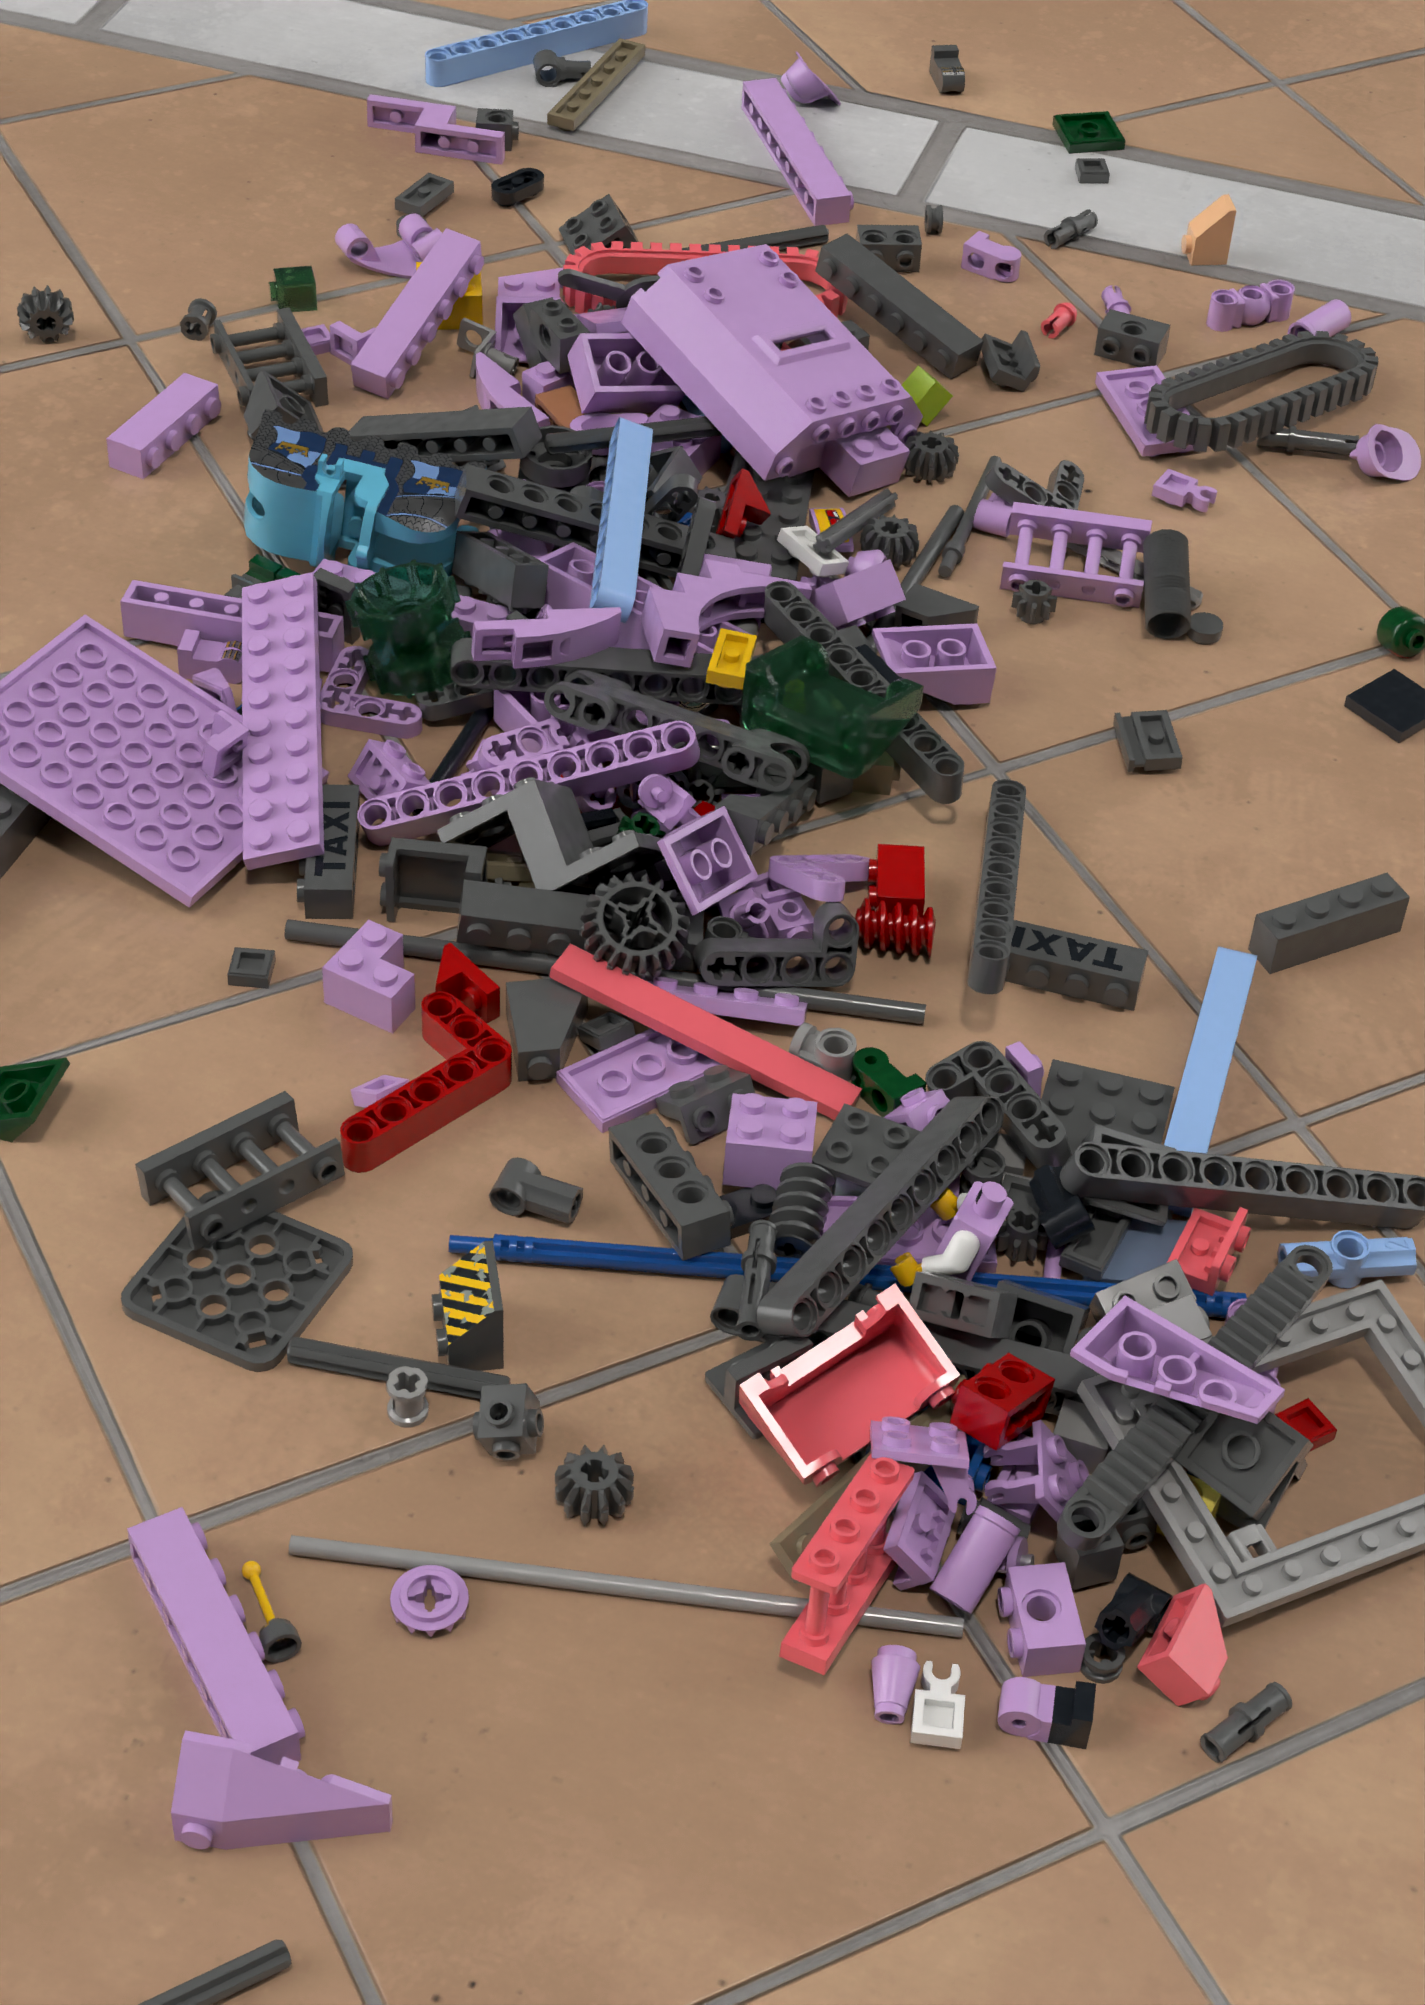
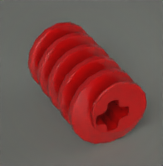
(896, 927)

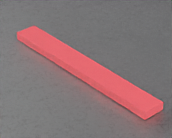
(703, 1031)

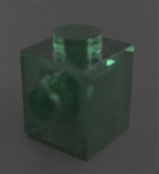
(294, 288)

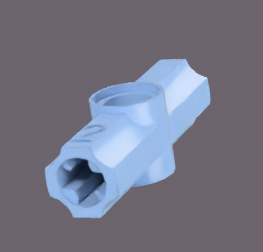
(1359, 1257)

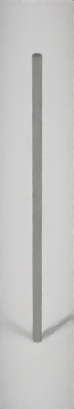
(610, 1584)

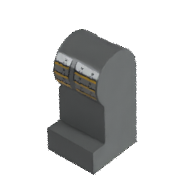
(946, 68)

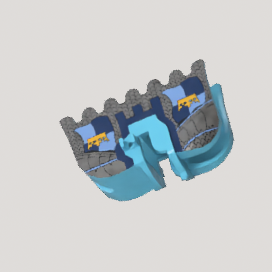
(392, 507)

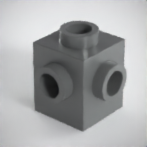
(508, 1420)

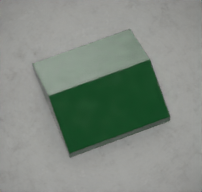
(25, 1092)

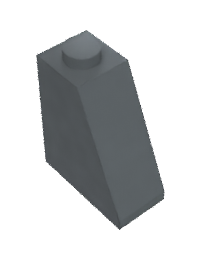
(542, 1025)

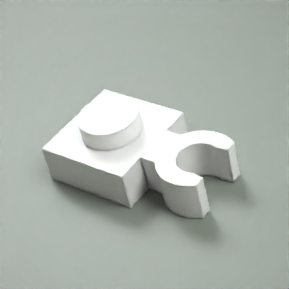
(938, 1710)

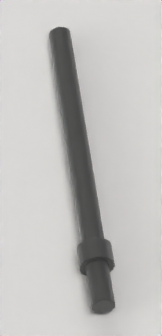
(955, 549)

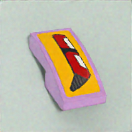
(823, 518)

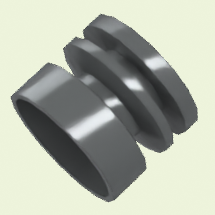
(557, 470)

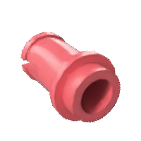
(1063, 316)

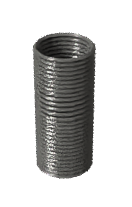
(1167, 584)

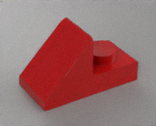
(742, 505)
(468, 983)

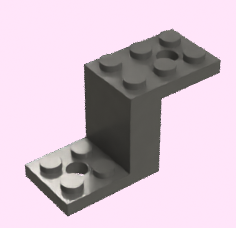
(552, 838)

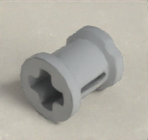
(407, 1392)

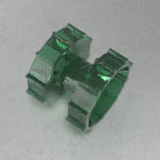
(410, 626)

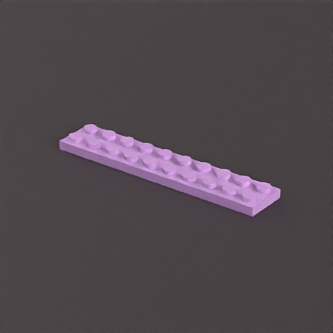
(283, 722)

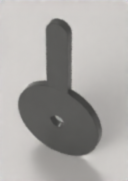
(603, 287)

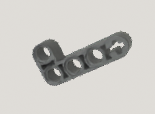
(778, 951)
(1027, 1120)

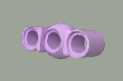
(1250, 305)

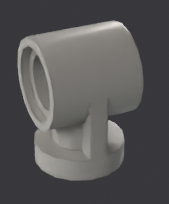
(827, 1049)

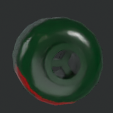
(1402, 632)

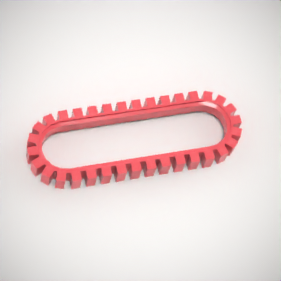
(650, 261)

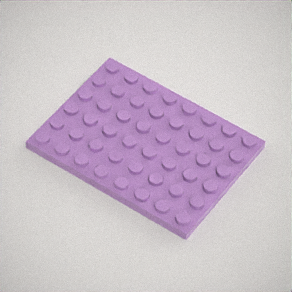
(119, 757)

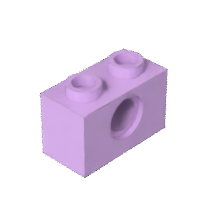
(1043, 1594)

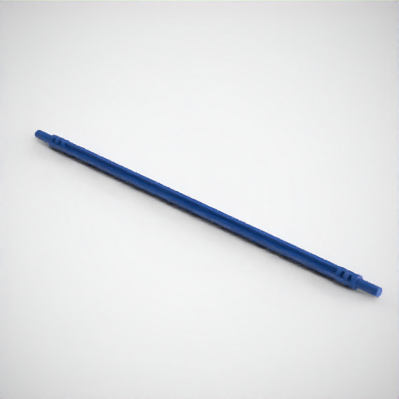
(723, 1264)

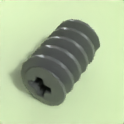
(800, 1207)

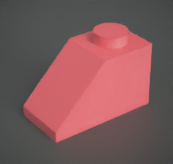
(1187, 1648)

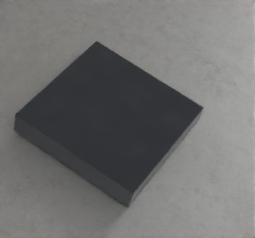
(1391, 705)

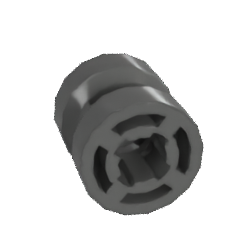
(985, 1167)

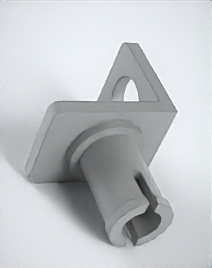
(488, 337)

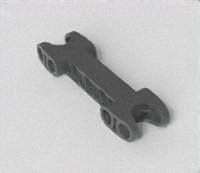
(741, 754)

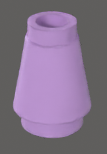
(893, 1682)

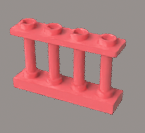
(845, 1564)

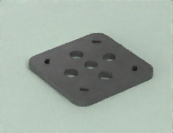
(248, 1313)

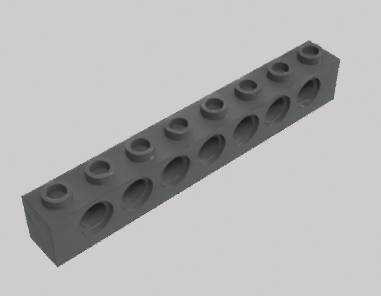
(566, 518)

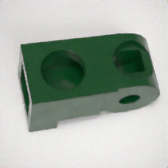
(881, 1081)

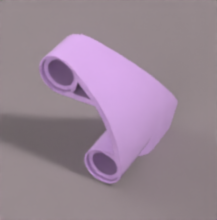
(394, 259)

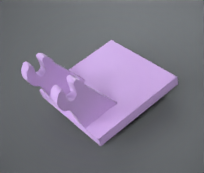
(933, 1445)
(1058, 1471)

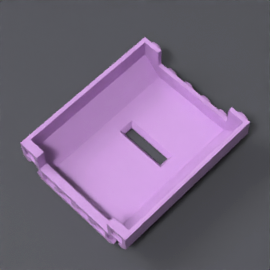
(716, 335)

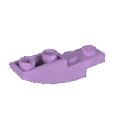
(500, 389)
(548, 641)

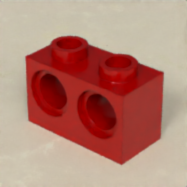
(1001, 1400)

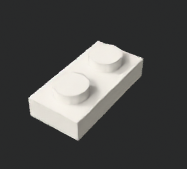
(800, 543)

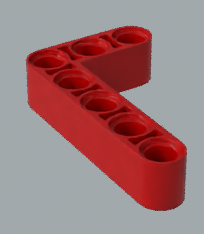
(474, 1071)

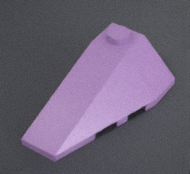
(1161, 1358)
(245, 1801)

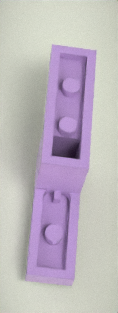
(436, 129)

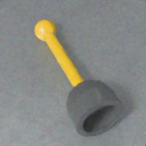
(271, 1635)

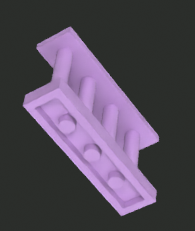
(1083, 528)

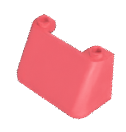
(825, 1400)

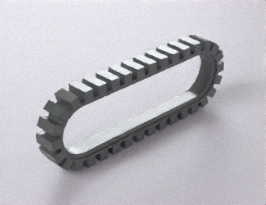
(1271, 415)

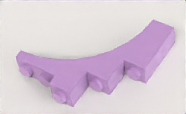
(695, 603)

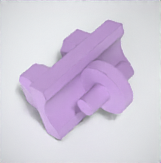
(666, 801)

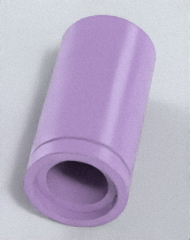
(1330, 317)
(975, 1559)

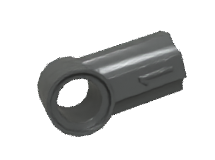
(524, 1188)

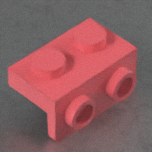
(1208, 1248)

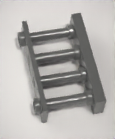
(293, 347)
(226, 1144)

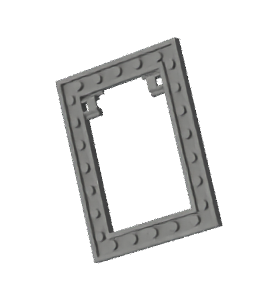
(1252, 1585)

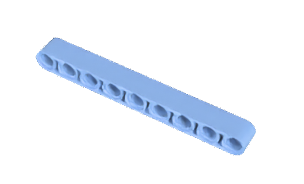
(519, 45)
(622, 518)
(1210, 1055)

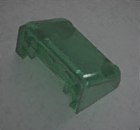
(833, 719)

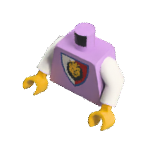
(969, 1236)

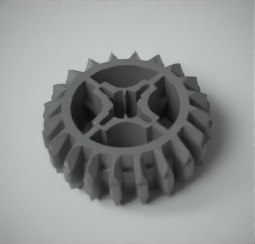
(610, 907)

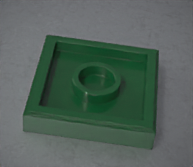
(1088, 132)

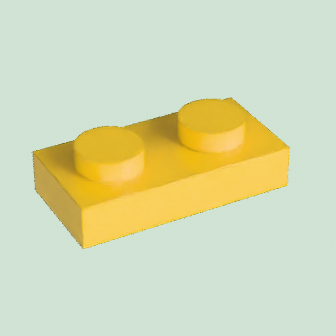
(730, 657)

